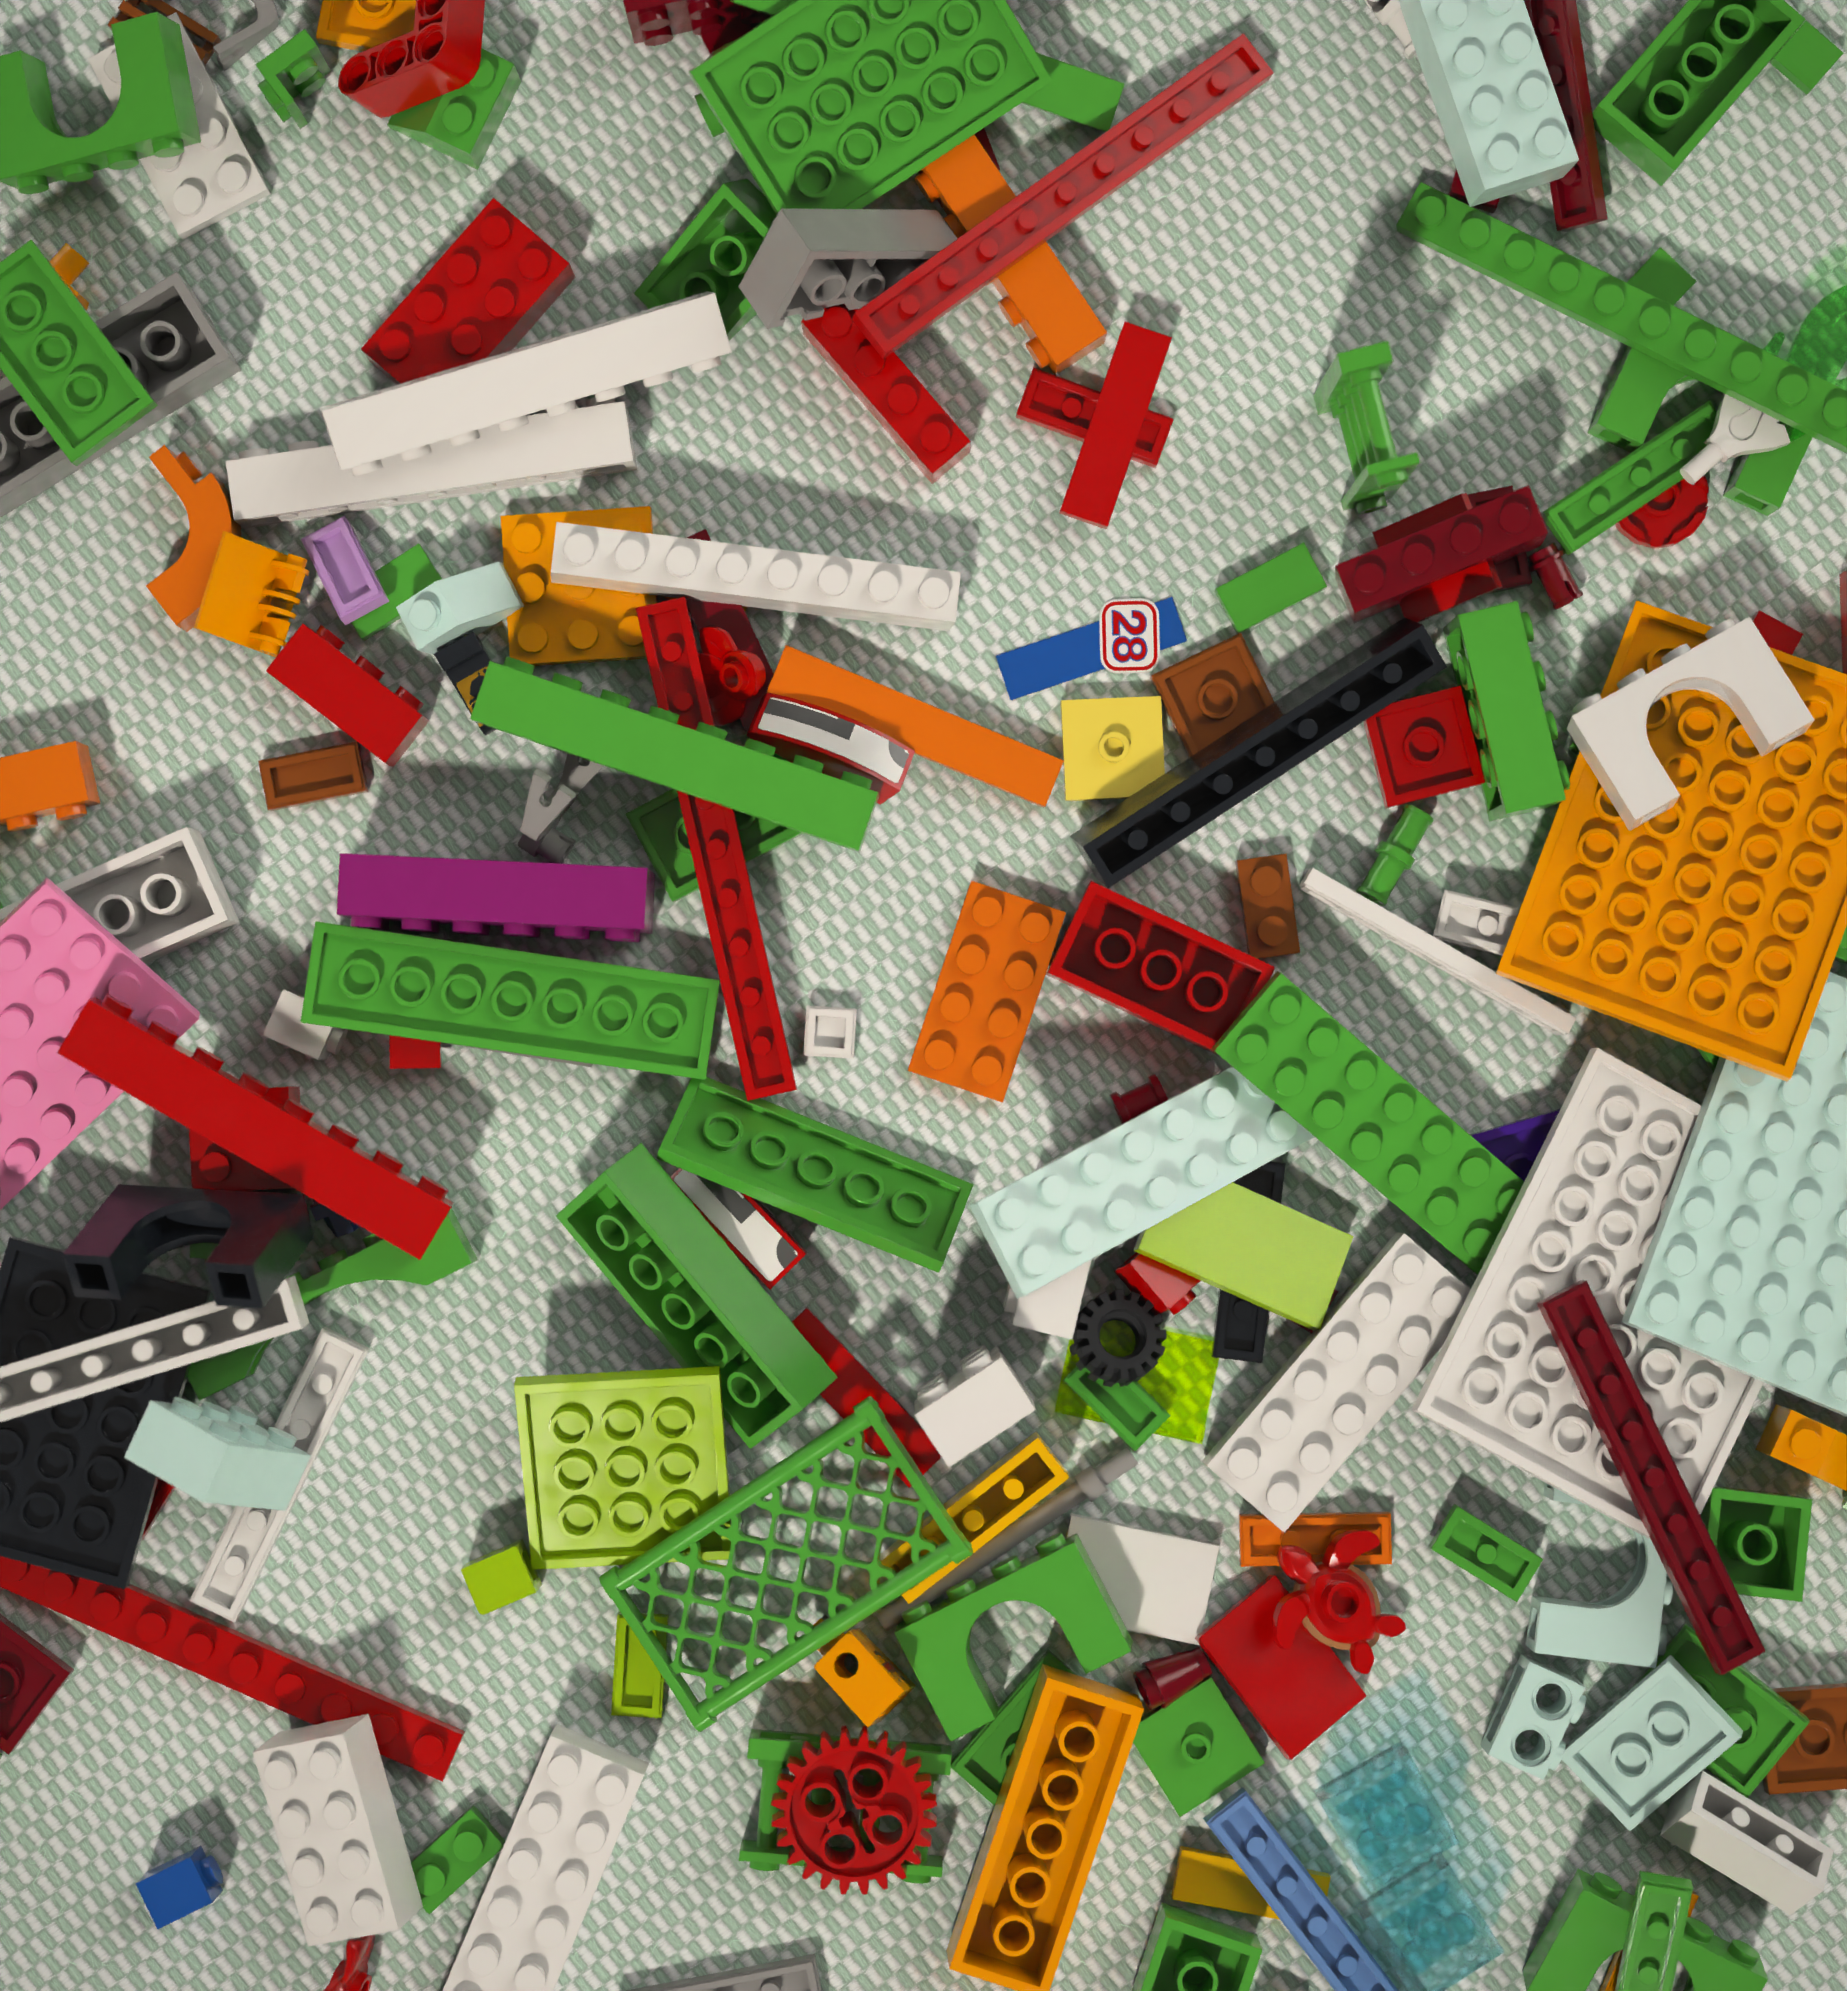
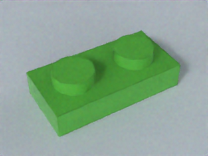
(1485, 1552)
(455, 1857)

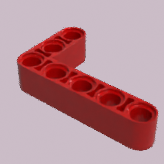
(421, 64)

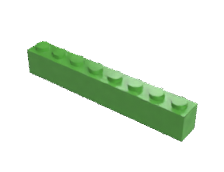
(674, 755)

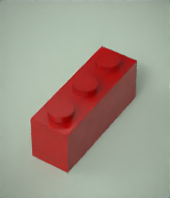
(349, 693)

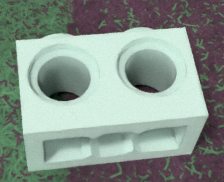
(1520, 1712)

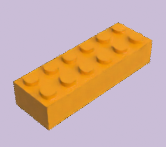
(1044, 1831)

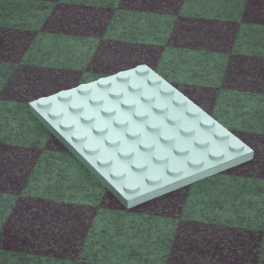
(1758, 1223)

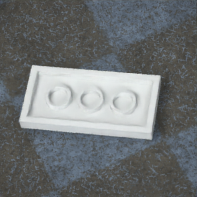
(210, 176)

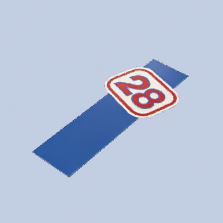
(1121, 641)

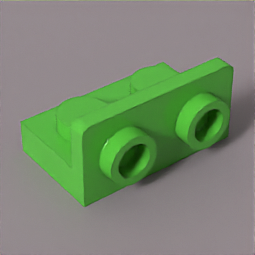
(291, 71)

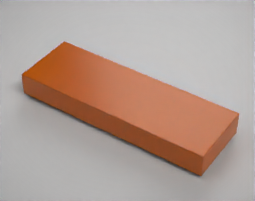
(1312, 1532)

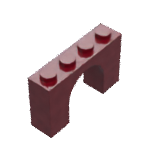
(1482, 534)

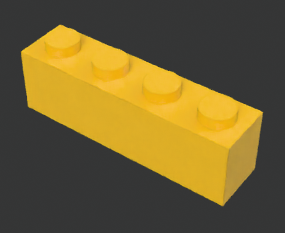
(987, 1505)

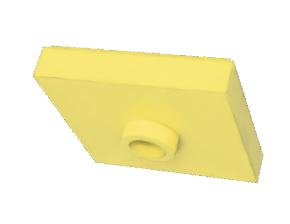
(1111, 746)

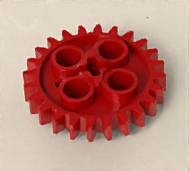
(812, 1825)

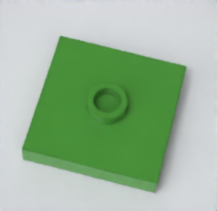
(1196, 1746)

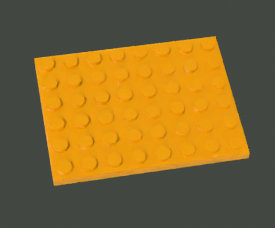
(1718, 908)

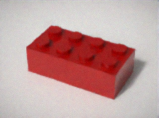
(472, 299)
(1156, 967)

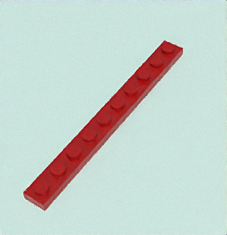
(1061, 196)
(720, 865)
(238, 1662)

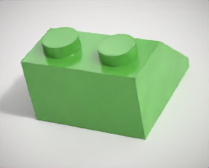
(466, 118)

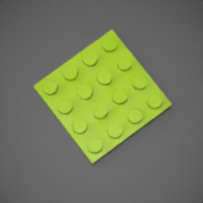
(620, 1462)

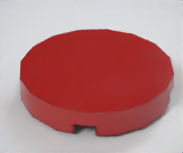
(1668, 516)

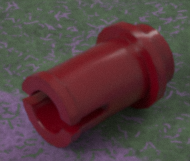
(1555, 575)

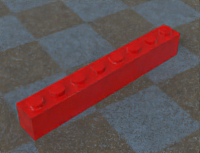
(255, 1126)

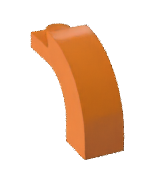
(209, 514)

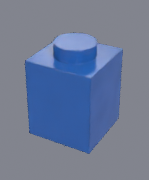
(180, 1886)

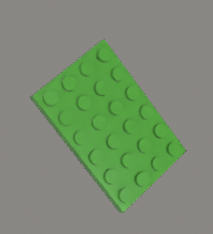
(864, 93)

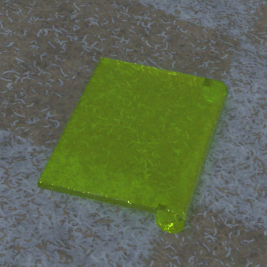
(1178, 1382)

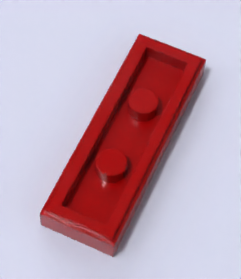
(1070, 407)

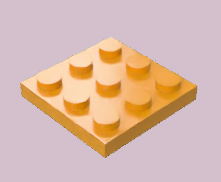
(569, 620)

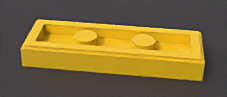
(1220, 1883)

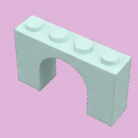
(1611, 1630)

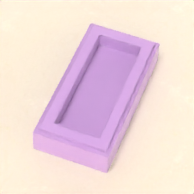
(345, 570)

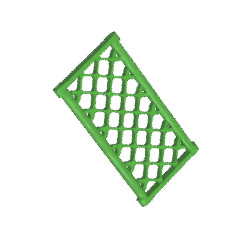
(617, 1579)

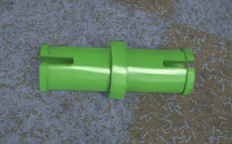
(1395, 855)

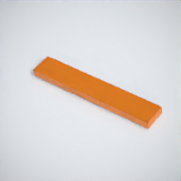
(920, 726)

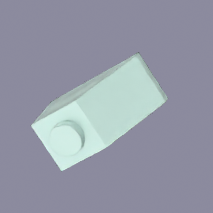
(459, 607)

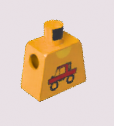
(874, 1687)

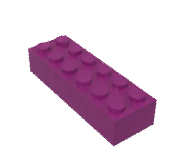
(496, 893)

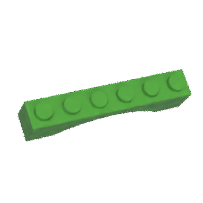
(378, 1261)

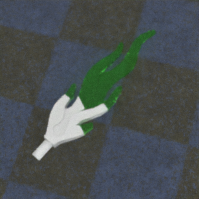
(1743, 430)

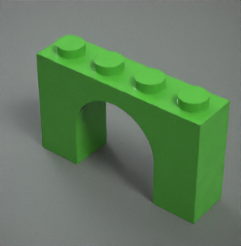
(150, 119)
(1631, 406)
(1054, 1578)
(1594, 1925)

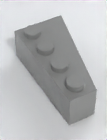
(837, 258)

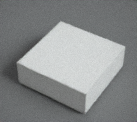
(830, 1032)

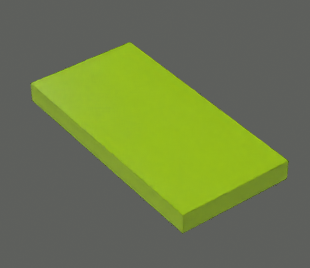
(1253, 1252)

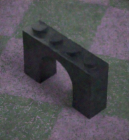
(255, 1235)

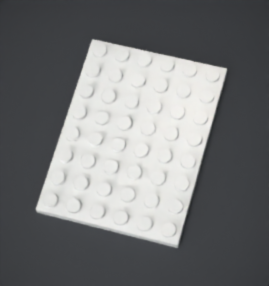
(1587, 1218)

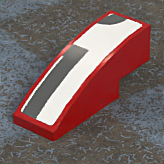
(833, 740)
(744, 1227)

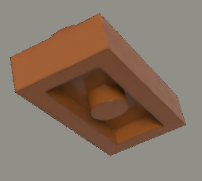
(1267, 906)

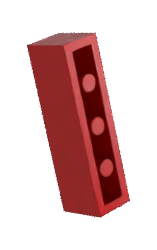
(889, 393)

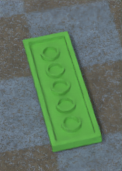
(815, 1172)

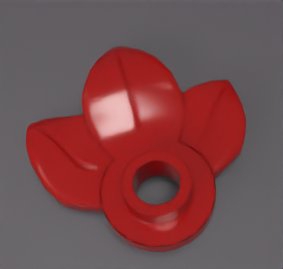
(728, 674)
(352, 1971)

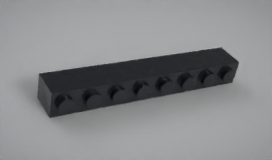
(1258, 751)

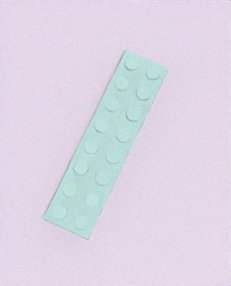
(1133, 1178)

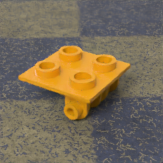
(251, 594)

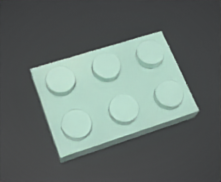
(1651, 1743)

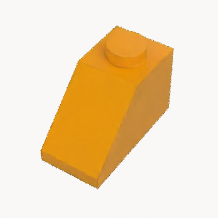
(1806, 1445)

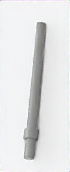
(1089, 1484)

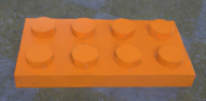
(986, 991)

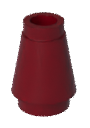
(1170, 1677)

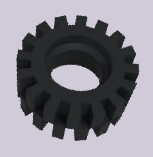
(1141, 1321)

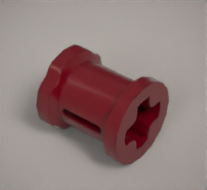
(1138, 1099)

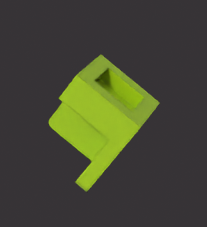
(501, 1577)

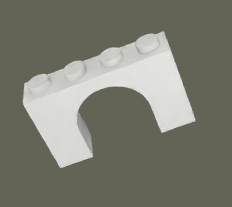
(1729, 665)

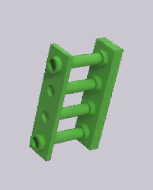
(1354, 397)
(772, 1753)

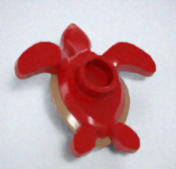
(1334, 1599)

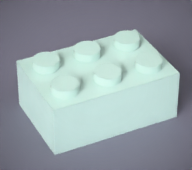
(218, 1454)

